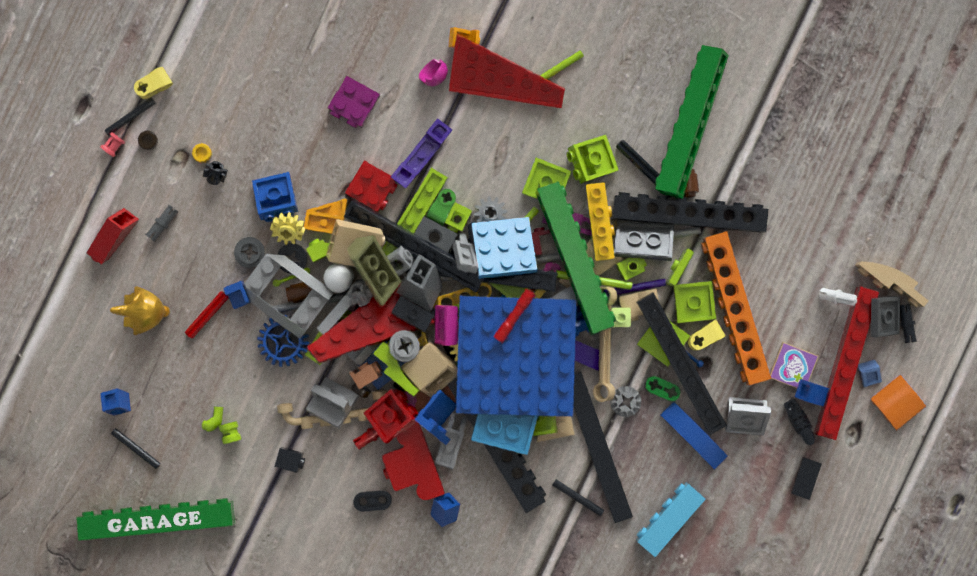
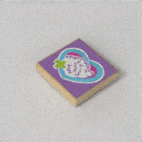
(792, 365)

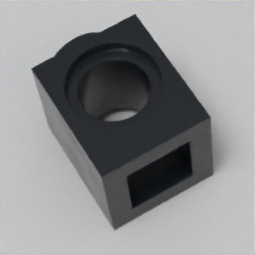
(290, 460)

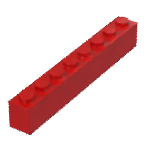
(845, 364)

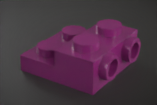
(353, 102)

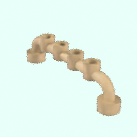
(307, 421)

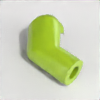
(215, 421)

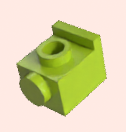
(458, 210)
(625, 271)

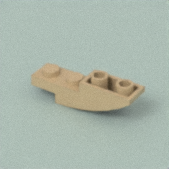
(887, 276)

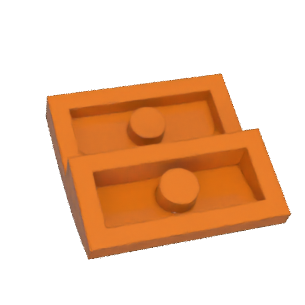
(898, 402)

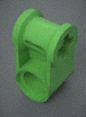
(440, 210)

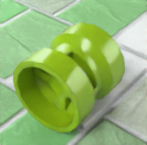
(230, 432)

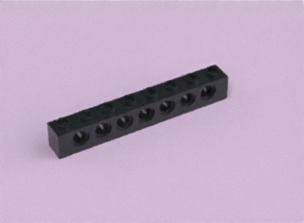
(757, 224)
(527, 501)

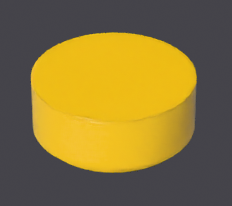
(202, 153)

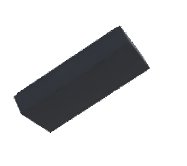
(806, 478)

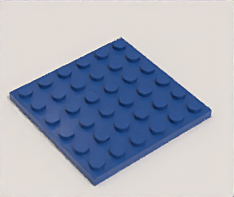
(528, 370)

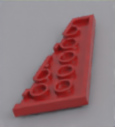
(490, 75)

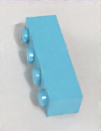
(670, 519)

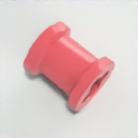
(112, 144)

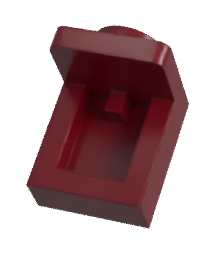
(536, 240)

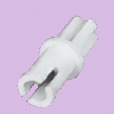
(838, 297)

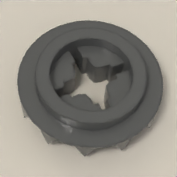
(243, 245)

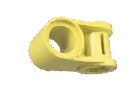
(154, 82)
(708, 334)

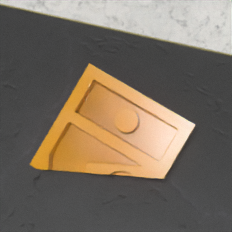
(324, 217)

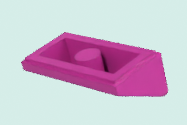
(446, 325)

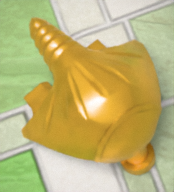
(142, 310)

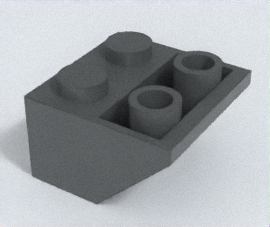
(421, 283)

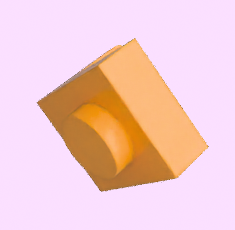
(472, 35)

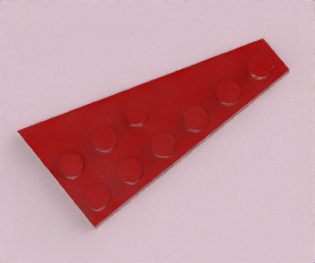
(362, 328)

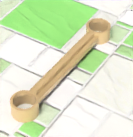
(604, 356)

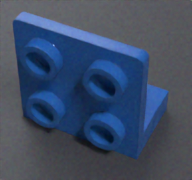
(435, 414)

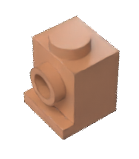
(366, 374)

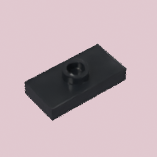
(412, 314)

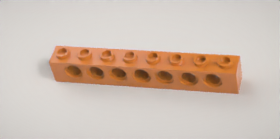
(761, 371)

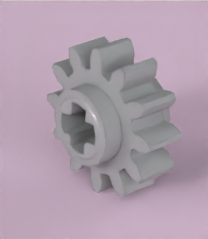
(490, 204)

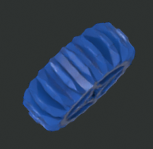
(267, 334)

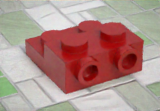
(371, 187)
(391, 415)

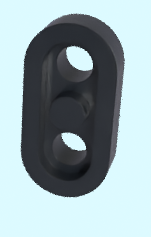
(373, 502)

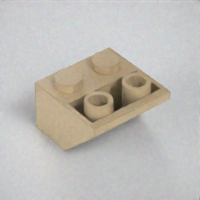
(430, 369)

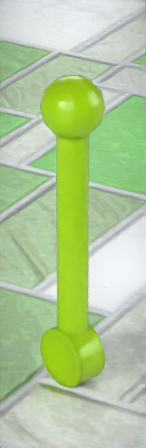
(276, 282)

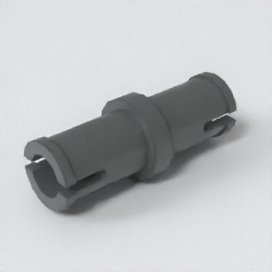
(161, 223)

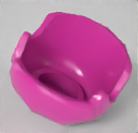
(433, 73)

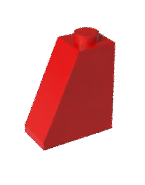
(111, 235)

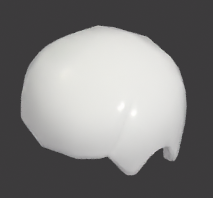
(338, 277)

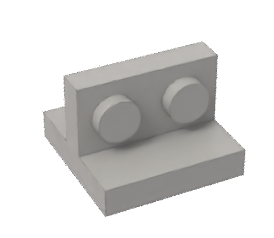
(331, 402)
(747, 416)

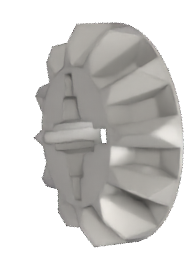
(411, 350)
(635, 402)

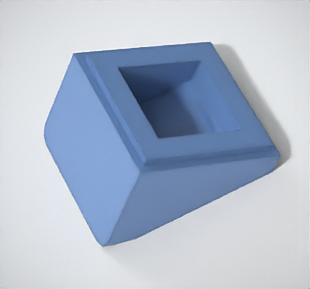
(869, 373)

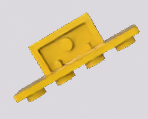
(600, 221)

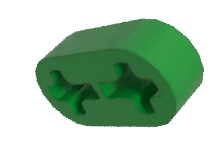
(665, 384)

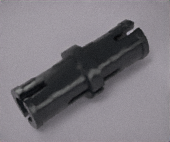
(907, 323)

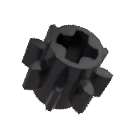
(215, 173)

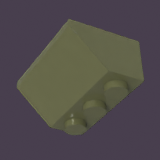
(374, 267)

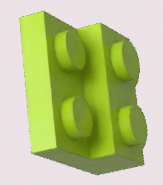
(592, 159)

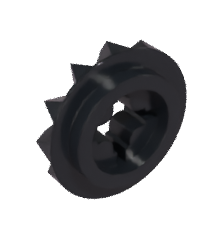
(300, 253)

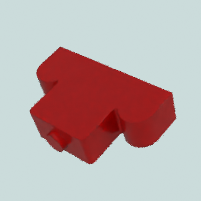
(413, 465)

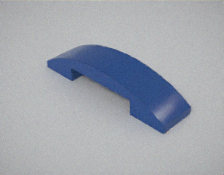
(694, 435)

